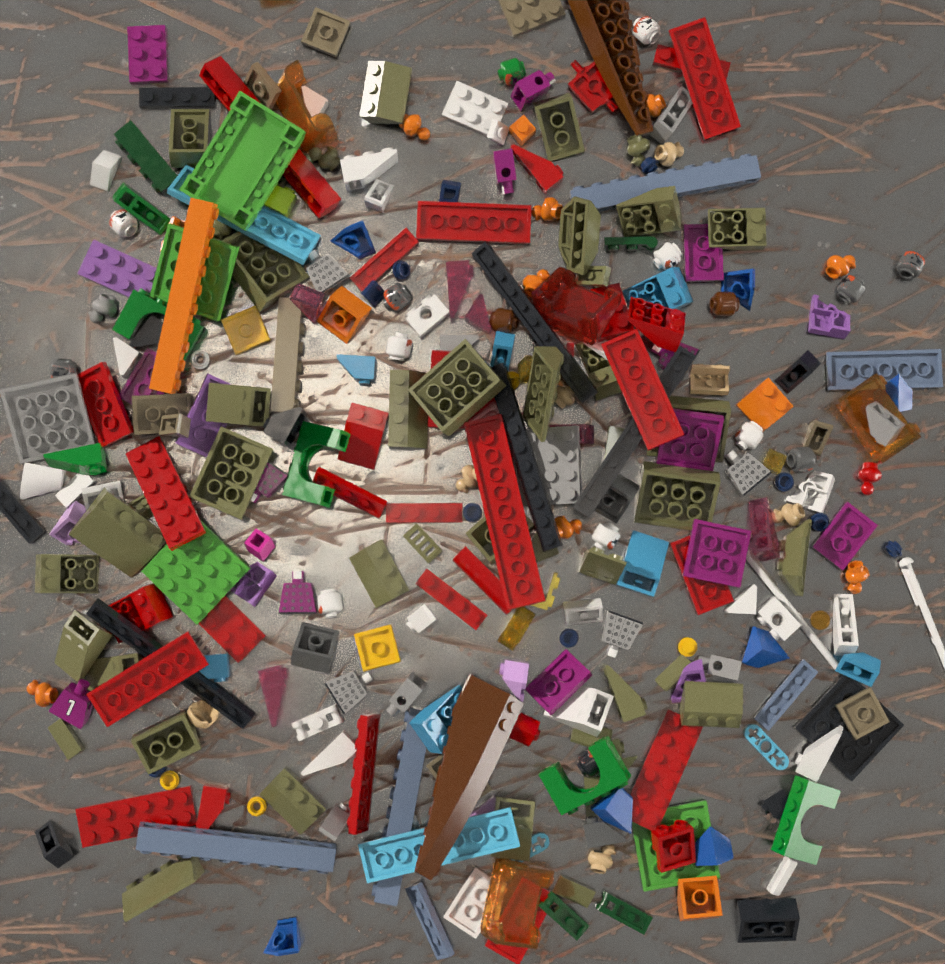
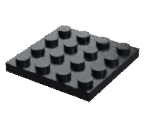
(849, 755)

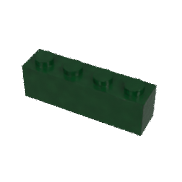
(146, 156)

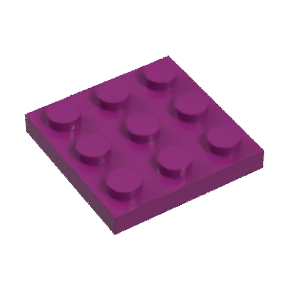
(697, 446)
(716, 553)

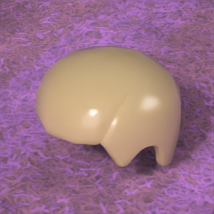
(202, 714)

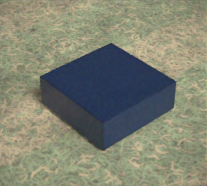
(373, 293)

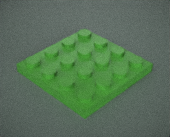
(214, 283)
(196, 574)
(698, 817)

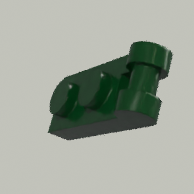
(630, 243)
(625, 913)
(564, 916)

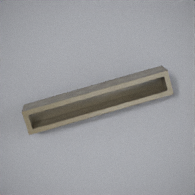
(286, 357)

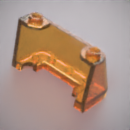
(319, 127)
(853, 410)
(514, 903)

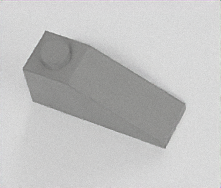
(671, 115)
(335, 821)

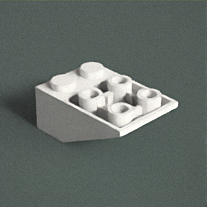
(365, 169)
(584, 710)

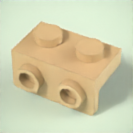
(709, 379)

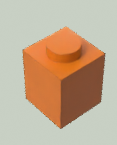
(522, 130)

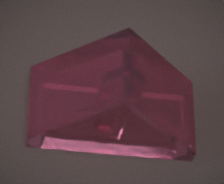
(308, 301)
(478, 315)

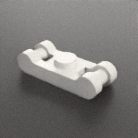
(317, 722)

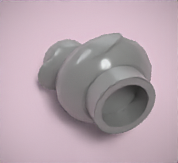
(102, 305)

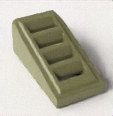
(434, 554)

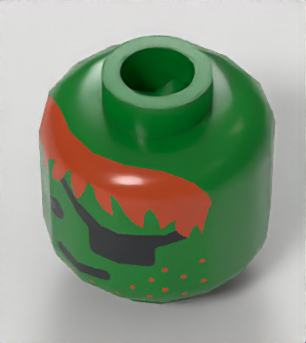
(511, 71)

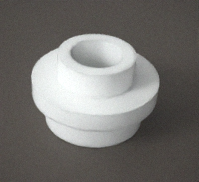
(199, 353)

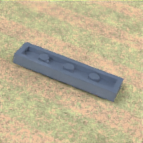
(785, 694)
(429, 921)

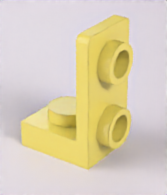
(549, 598)

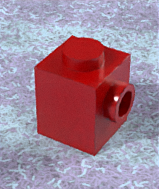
(525, 730)

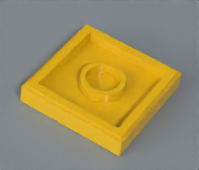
(245, 330)
(377, 647)

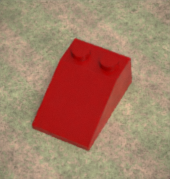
(366, 435)

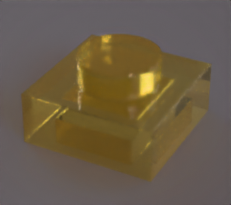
(774, 461)

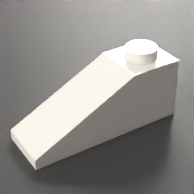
(844, 625)
(334, 754)
(817, 755)

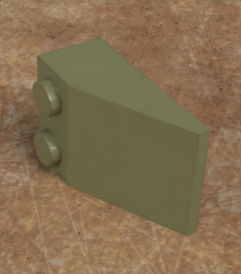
(558, 126)
(188, 136)
(627, 701)

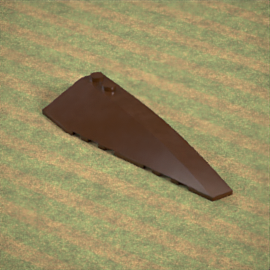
(615, 52)
(475, 741)

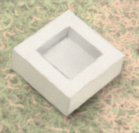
(498, 132)

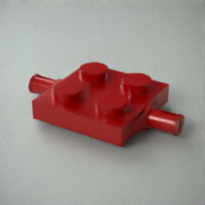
(591, 87)

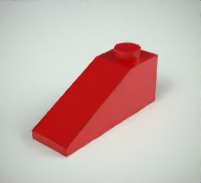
(541, 170)
(212, 804)

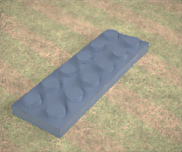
(916, 367)

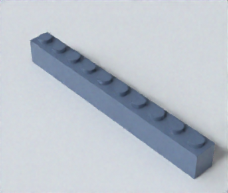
(687, 181)
(404, 801)
(235, 846)

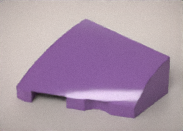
(828, 320)
(254, 583)
(692, 672)

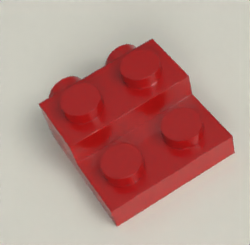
(674, 845)

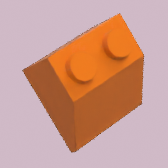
(344, 314)
(765, 404)
(698, 898)

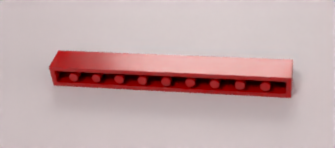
(300, 171)

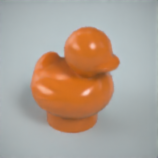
(655, 104)
(413, 127)
(548, 211)
(839, 266)
(531, 282)
(565, 528)
(855, 574)
(43, 692)

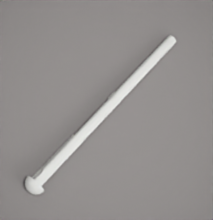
(771, 584)
(917, 595)

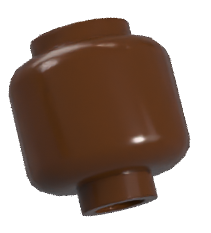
(724, 303)
(503, 320)

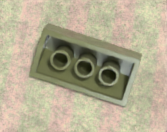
(406, 417)

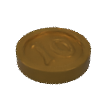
(820, 620)

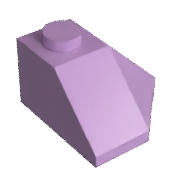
(67, 522)
(515, 676)

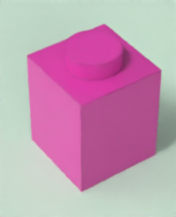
(259, 544)

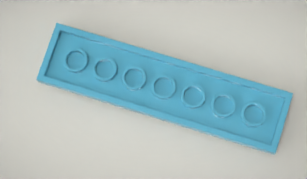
(268, 227)
(399, 853)

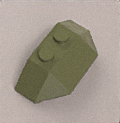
(579, 234)
(794, 557)

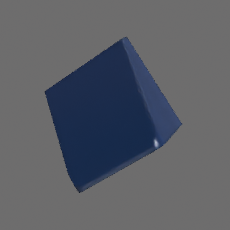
(449, 191)

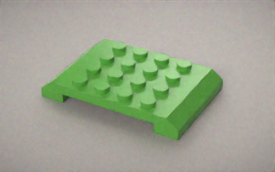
(244, 161)

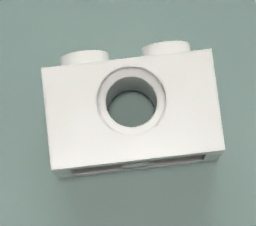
(423, 326)
(788, 623)

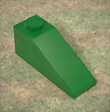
(141, 208)
(81, 460)

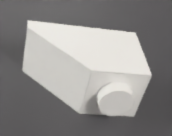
(420, 619)

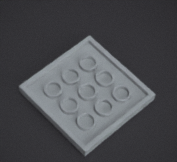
(47, 416)
(558, 464)

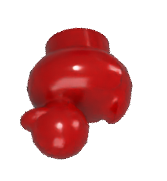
(869, 475)

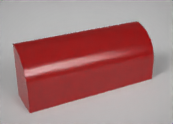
(481, 577)

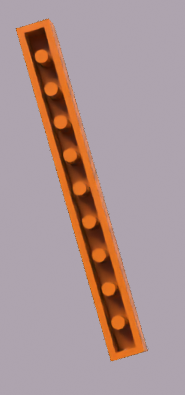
(183, 296)

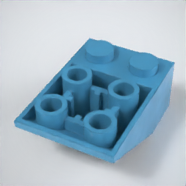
(664, 288)
(644, 564)
(433, 721)

